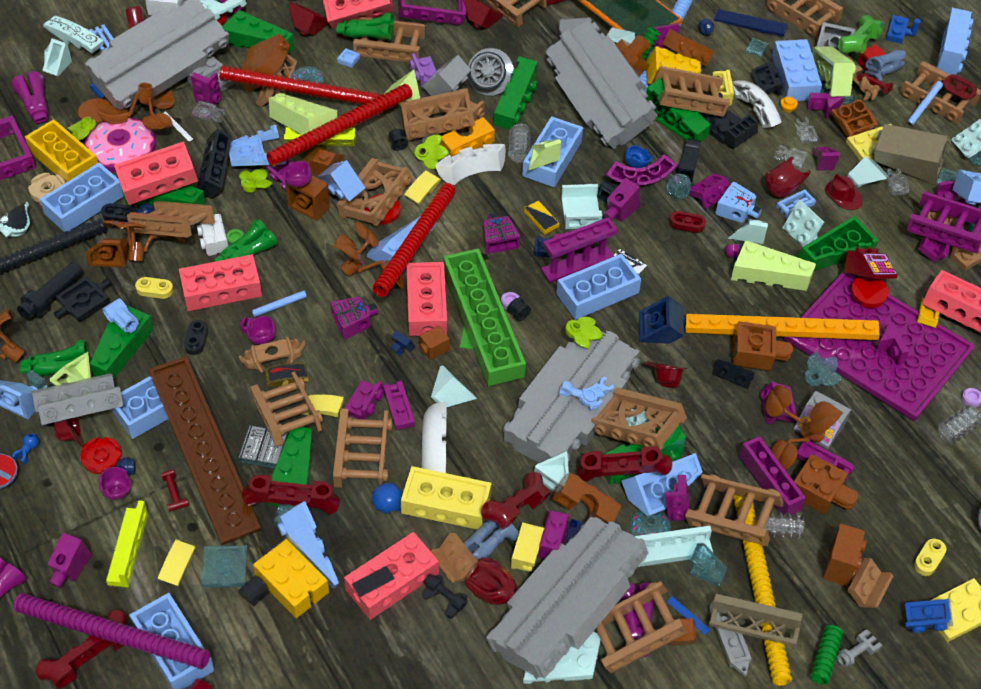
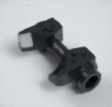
(435, 586)

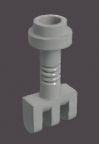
(846, 657)

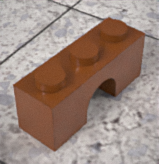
(688, 47)
(573, 489)

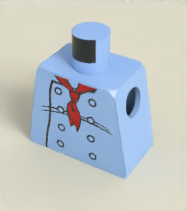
(737, 204)

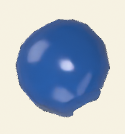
(637, 157)
(387, 498)

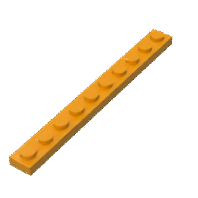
(786, 326)

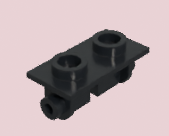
(733, 373)

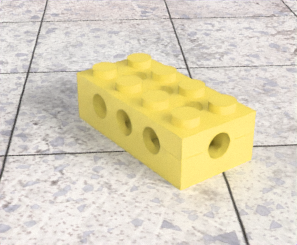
(445, 497)

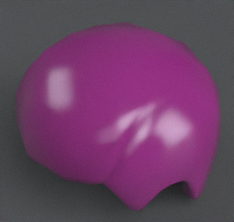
(298, 174)
(261, 330)
(114, 483)

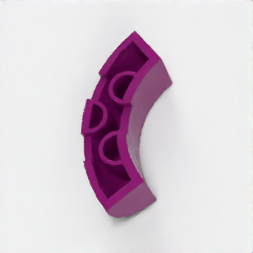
(642, 176)

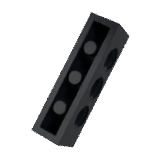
(214, 163)

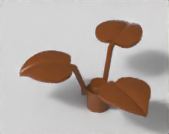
(162, 101)
(136, 249)
(354, 263)
(9, 349)
(822, 418)

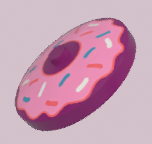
(120, 142)

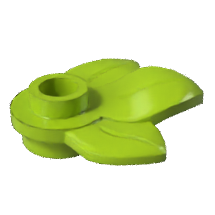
(83, 128)
(433, 153)
(252, 180)
(583, 331)

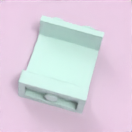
(580, 205)

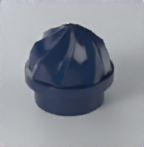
(706, 26)
(146, 208)
(128, 465)

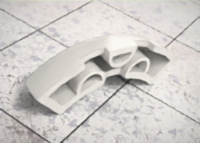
(762, 103)
(470, 162)
(432, 432)

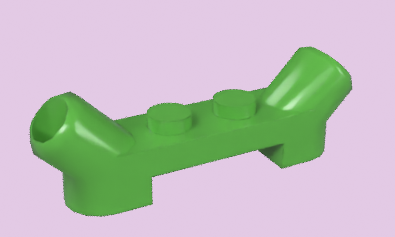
(857, 42)

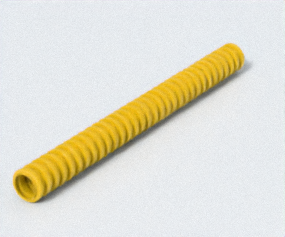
(764, 595)

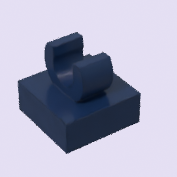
(539, 249)
(401, 343)

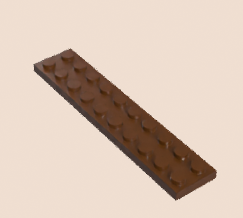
(204, 450)

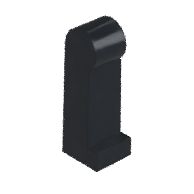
(690, 157)

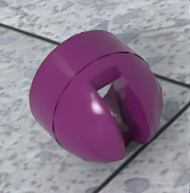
(732, 250)
(242, 324)

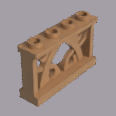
(420, 109)
(381, 203)
(663, 410)

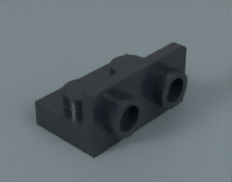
(766, 78)

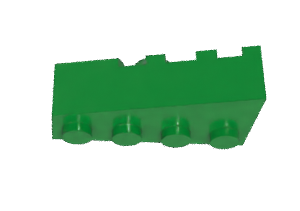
(248, 31)
(517, 94)
(680, 121)
(184, 194)
(833, 246)
(118, 347)
(673, 447)
(295, 458)

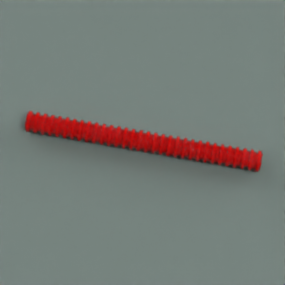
(295, 85)
(338, 125)
(413, 240)

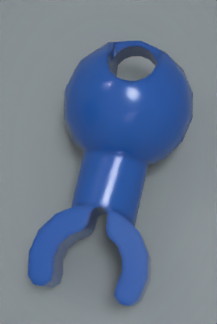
(30, 442)

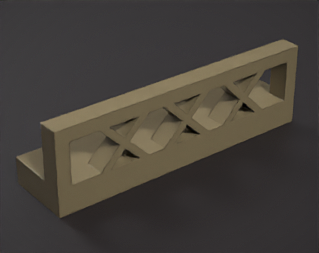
(759, 613)

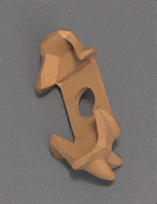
(869, 89)
(286, 348)

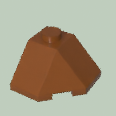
(109, 253)

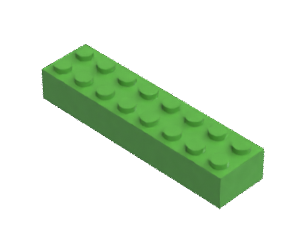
(484, 317)

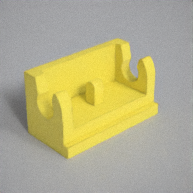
(726, 86)
(526, 547)

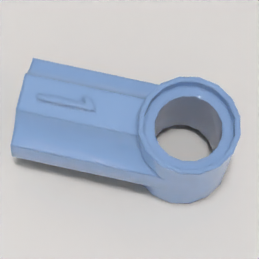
(119, 313)

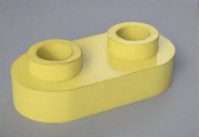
(154, 287)
(930, 555)

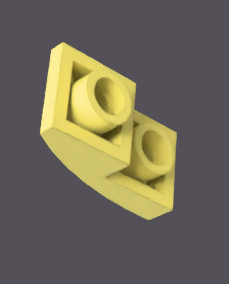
(422, 187)
(326, 404)
(176, 562)

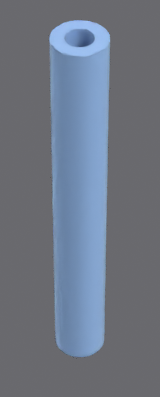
(925, 102)
(279, 303)

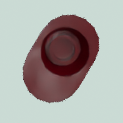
(843, 192)
(665, 374)
(68, 430)

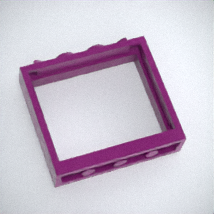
(433, 14)
(19, 164)

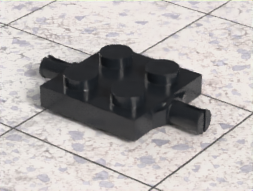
(82, 299)

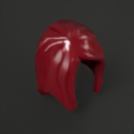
(785, 179)
(491, 582)

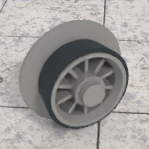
(490, 71)

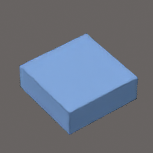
(348, 58)

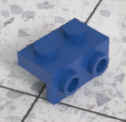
(929, 614)

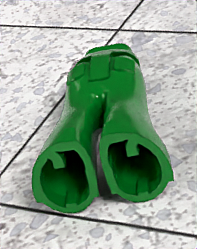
(376, 28)
(252, 242)
(52, 362)

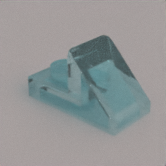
(707, 565)

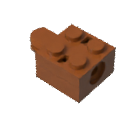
(633, 53)
(757, 346)
(823, 485)

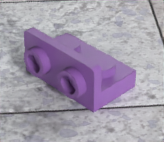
(423, 68)

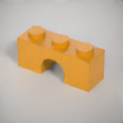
(479, 135)

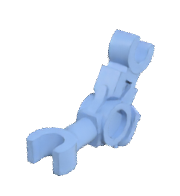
(589, 395)

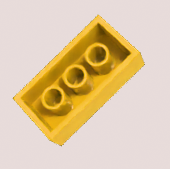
(60, 150)

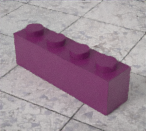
(771, 474)

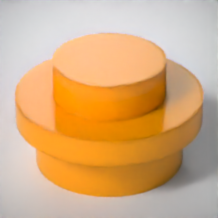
(788, 104)

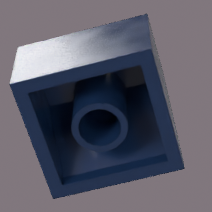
(661, 322)

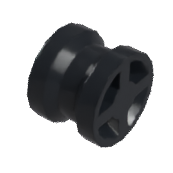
(398, 139)
(519, 309)

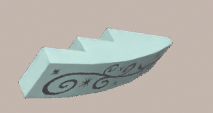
(73, 33)

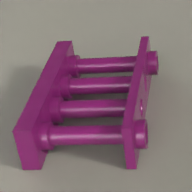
(945, 233)
(574, 240)

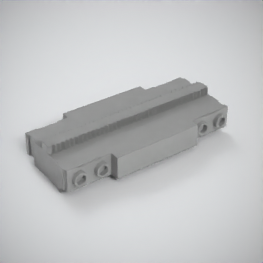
(157, 52)
(601, 84)
(555, 423)
(567, 597)

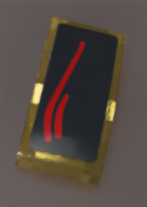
(281, 374)

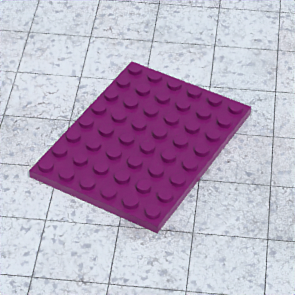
(906, 386)

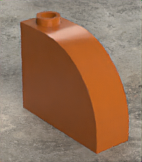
(265, 57)

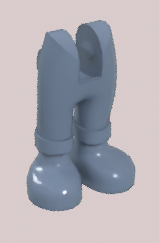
(885, 64)
(484, 549)

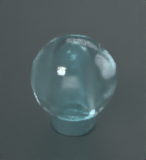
(679, 186)

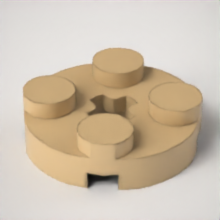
(43, 180)

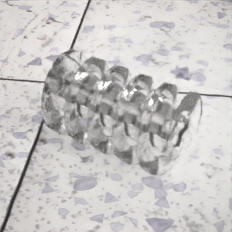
(519, 142)
(959, 424)
(785, 524)

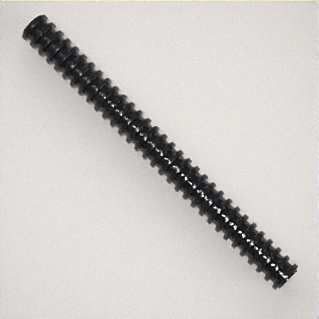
(52, 245)

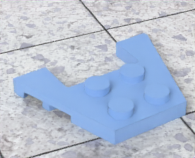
(250, 150)

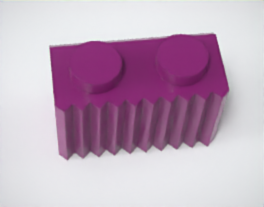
(553, 533)

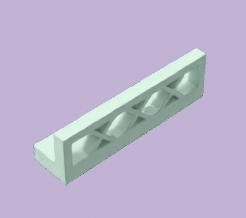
(672, 547)

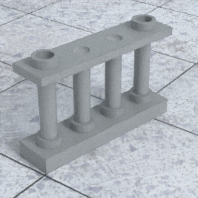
(76, 398)

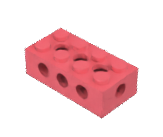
(341, 10)
(156, 173)
(420, 279)
(220, 282)
(958, 295)
(409, 564)

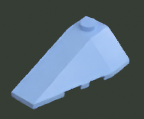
(390, 244)
(17, 398)
(649, 489)
(300, 532)

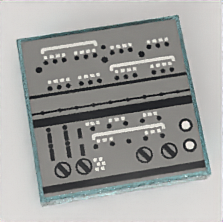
(259, 447)

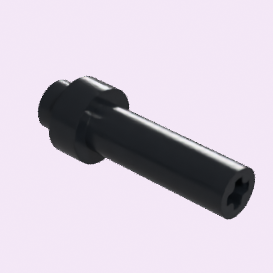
(36, 302)

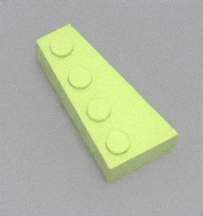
(834, 69)
(298, 113)
(772, 267)

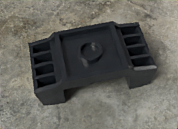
(731, 128)

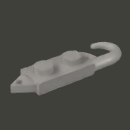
(733, 645)

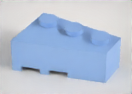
(342, 180)

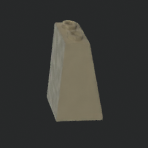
(911, 151)

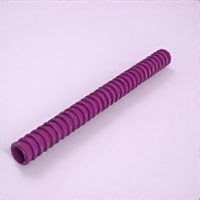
(112, 631)

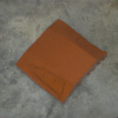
(854, 118)

